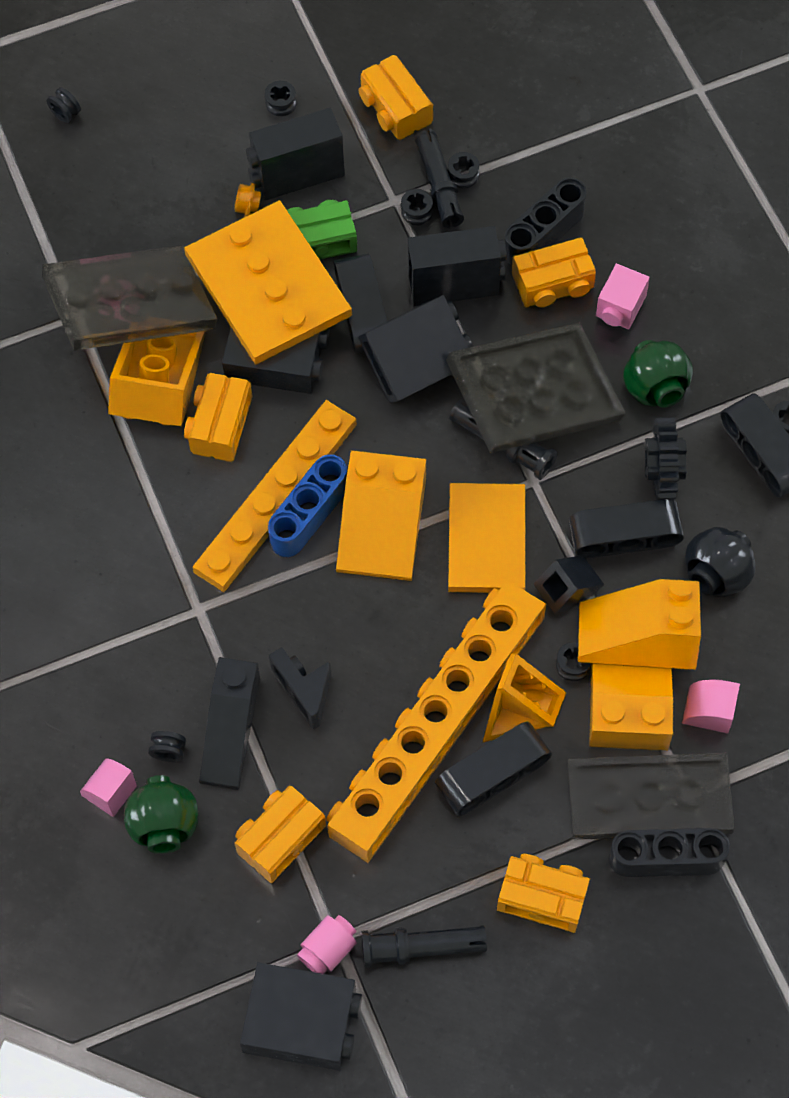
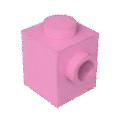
(622, 296)

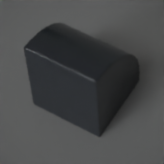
(568, 583)

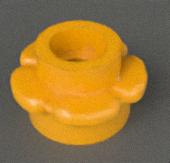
(247, 199)

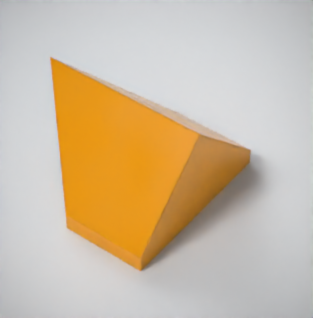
(522, 697)

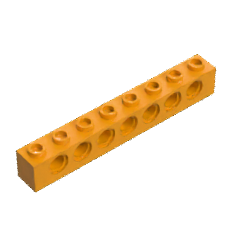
(366, 834)

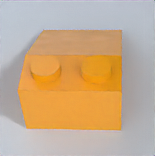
(155, 378)
(381, 515)
(643, 626)
(631, 707)

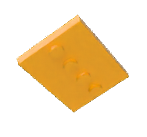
(268, 282)

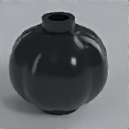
(718, 558)

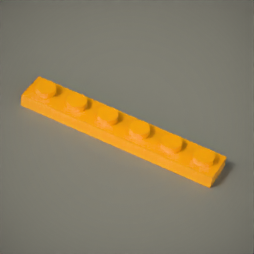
(249, 525)

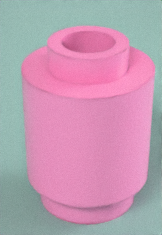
(327, 944)

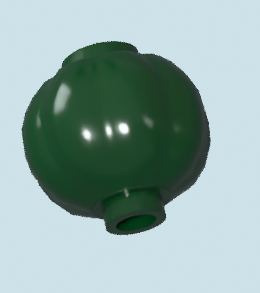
(659, 369)
(161, 815)

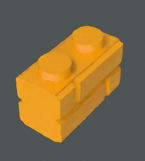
(395, 97)
(553, 273)
(219, 416)
(279, 832)
(543, 892)

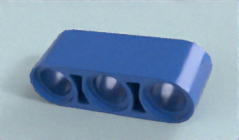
(307, 521)

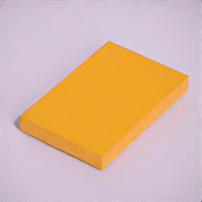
(486, 536)

